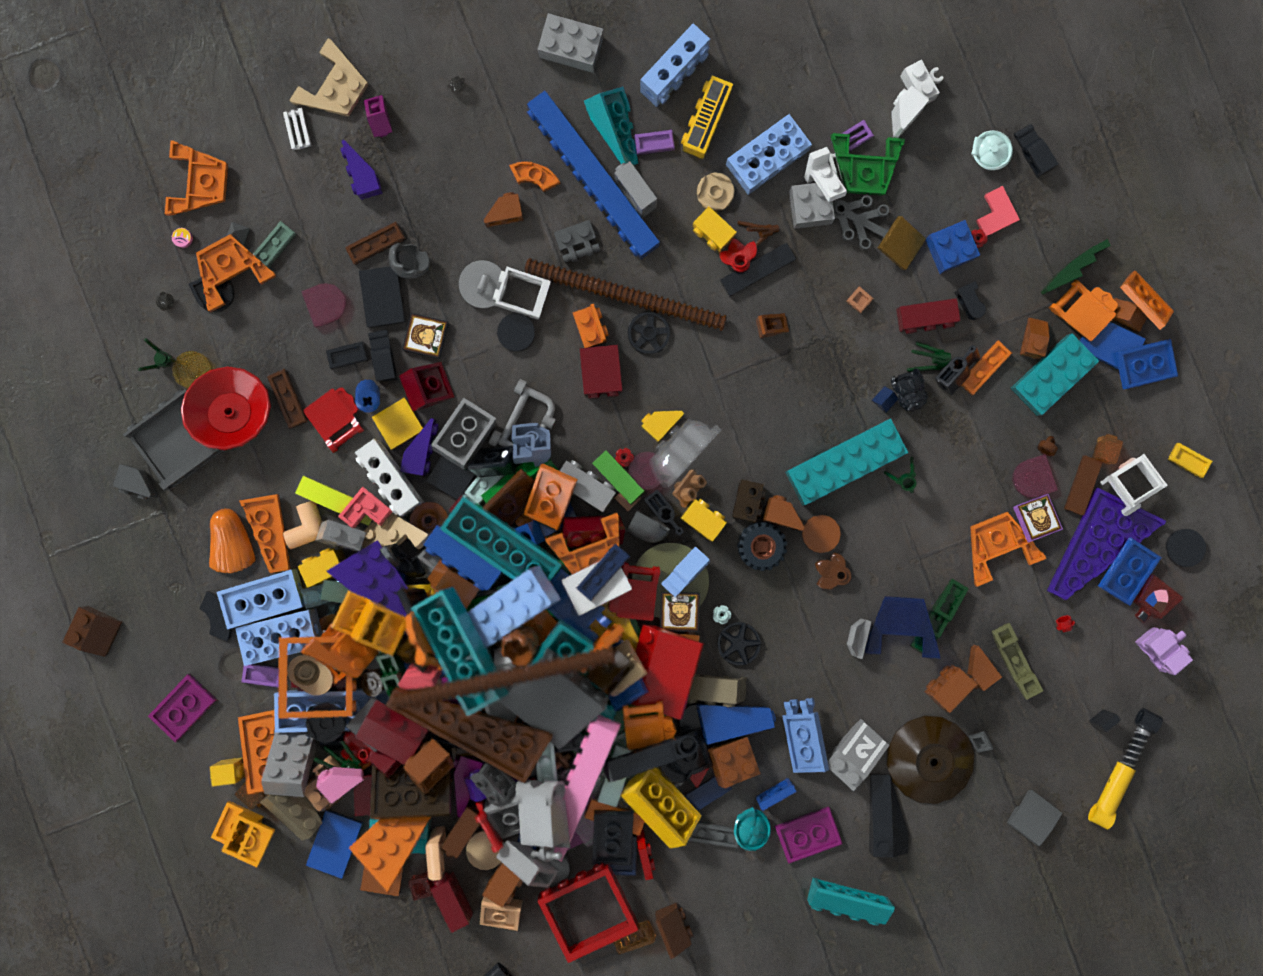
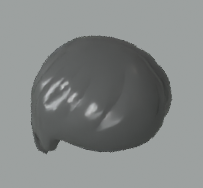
(408, 261)

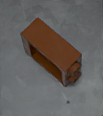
(461, 831)

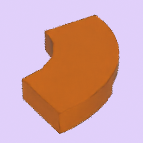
(534, 173)

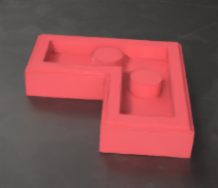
(1002, 213)
(365, 504)

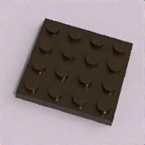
(404, 799)

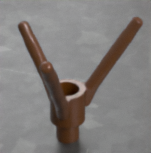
(763, 230)

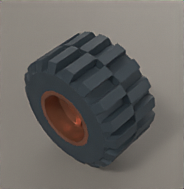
(762, 546)

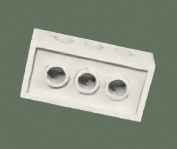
(367, 458)

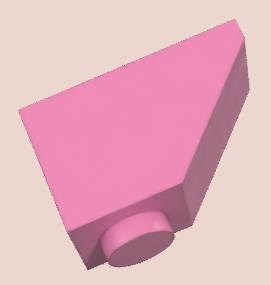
(338, 782)

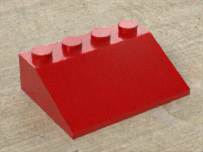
(669, 666)

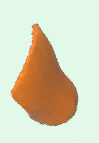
(229, 543)

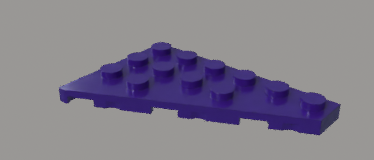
(1098, 541)

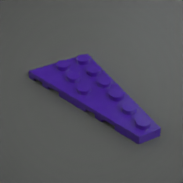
(371, 577)

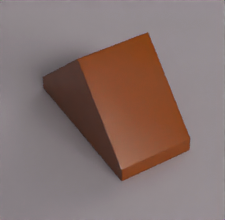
(1129, 315)
(771, 325)

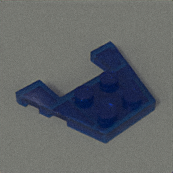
(904, 618)

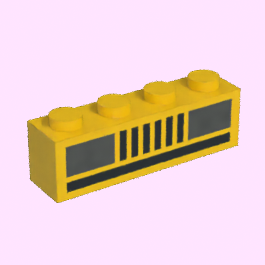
(707, 117)

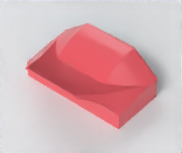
(415, 679)

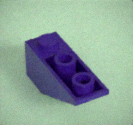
(365, 179)
(417, 454)

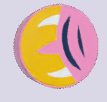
(182, 238)

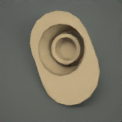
(310, 675)

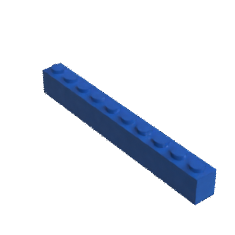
(593, 175)

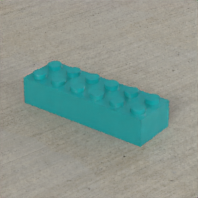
(846, 462)
(496, 541)
(457, 645)

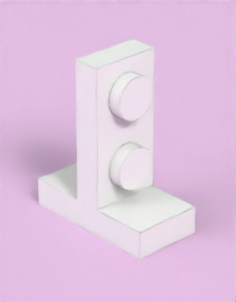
(824, 176)

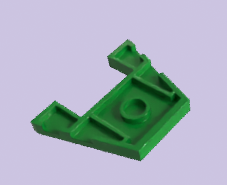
(866, 173)

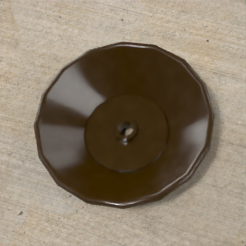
(911, 757)

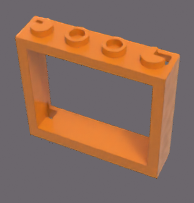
(282, 698)

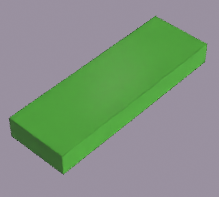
(618, 477)

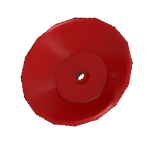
(215, 394)

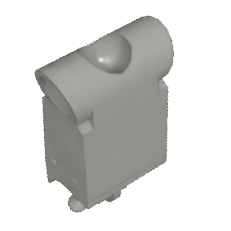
(543, 817)

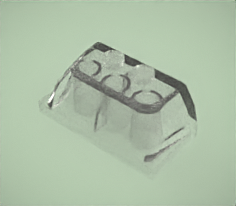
(680, 450)

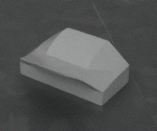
(858, 637)

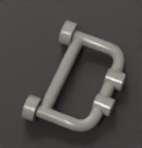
(524, 392)

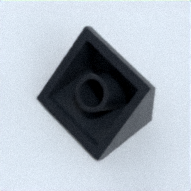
(493, 462)

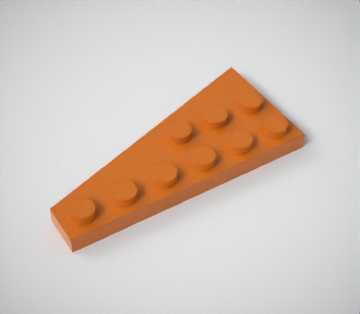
(388, 846)

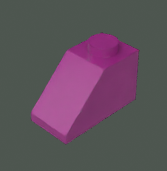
(378, 116)

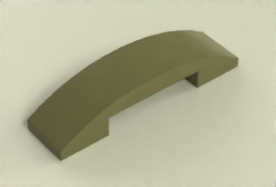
(1015, 661)

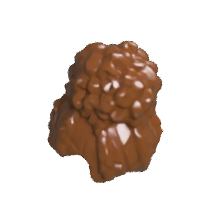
(520, 645)

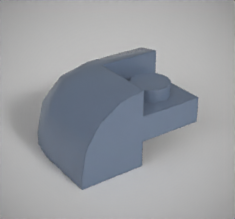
(531, 444)

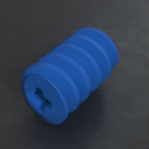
(367, 396)

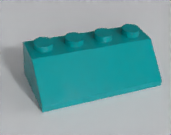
(849, 901)

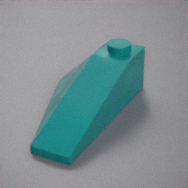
(611, 118)

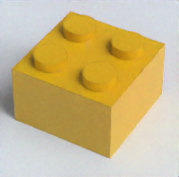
(704, 520)
(314, 568)

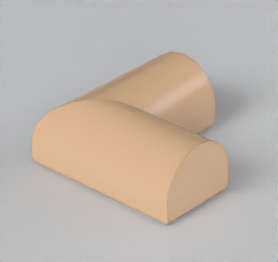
(308, 530)
(434, 853)

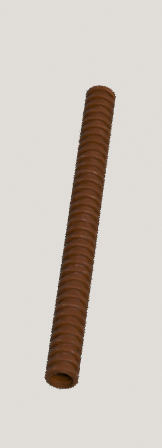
(625, 294)
(503, 678)

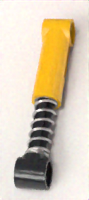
(1104, 811)

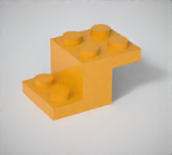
(370, 623)
(243, 834)

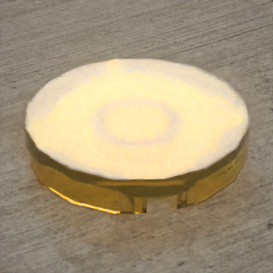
(189, 367)

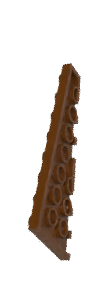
(495, 740)

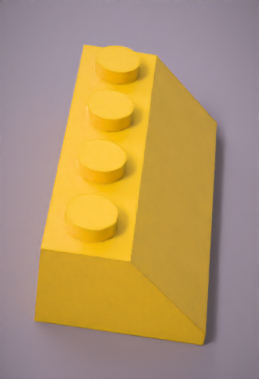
(661, 807)

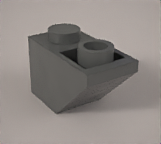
(134, 480)

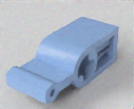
(685, 572)

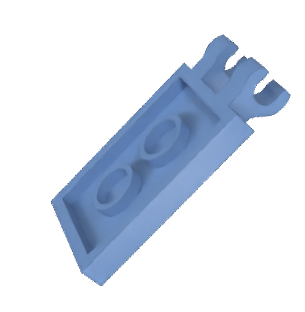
(804, 737)

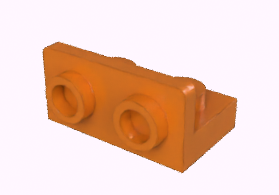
(590, 327)

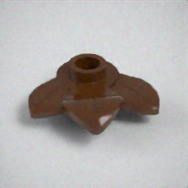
(829, 571)

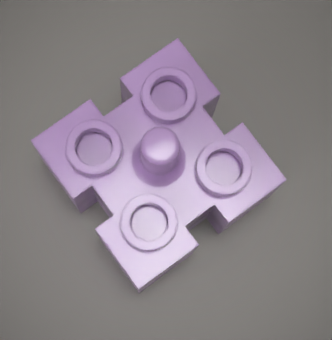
(1164, 650)

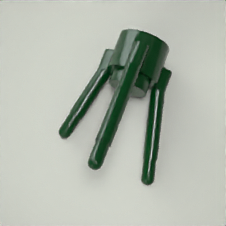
(161, 358)
(939, 358)
(907, 480)
(354, 763)

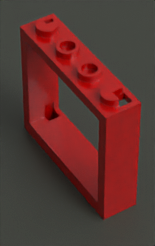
(601, 939)

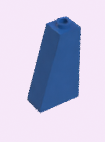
(725, 722)

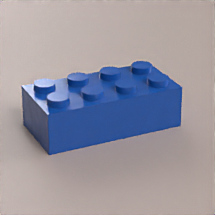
(458, 556)

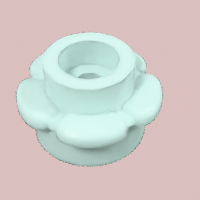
(722, 609)

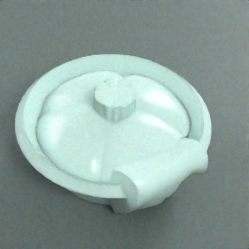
(992, 150)

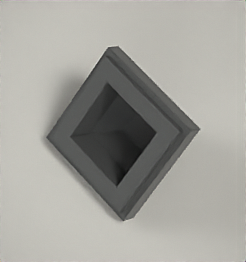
(239, 232)
(981, 742)

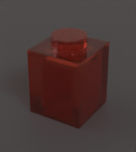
(420, 886)

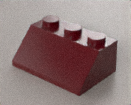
(391, 733)

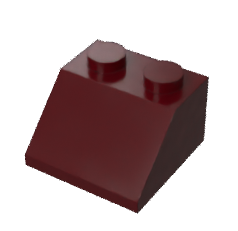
(426, 386)

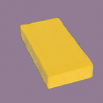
(1189, 460)

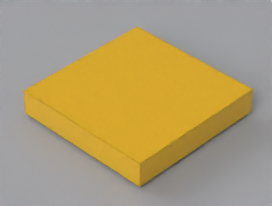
(397, 423)

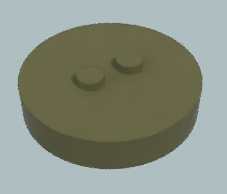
(667, 557)

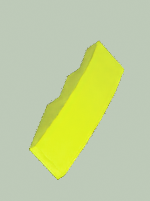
(325, 496)

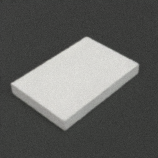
(615, 587)

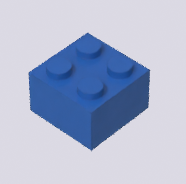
(952, 247)

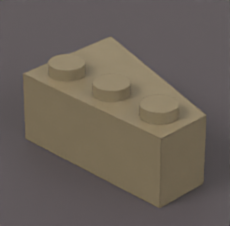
(718, 689)
(295, 813)

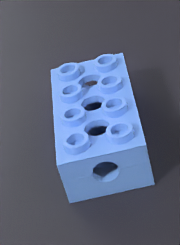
(675, 65)
(768, 141)
(250, 592)
(250, 635)

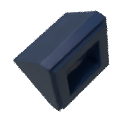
(885, 399)

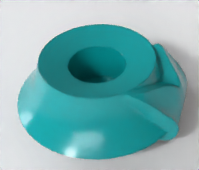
(752, 829)

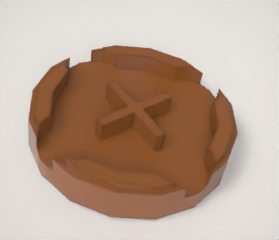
(821, 533)

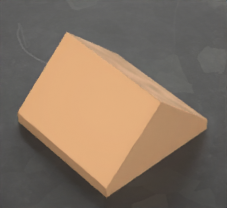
(505, 917)

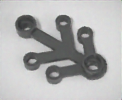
(860, 220)

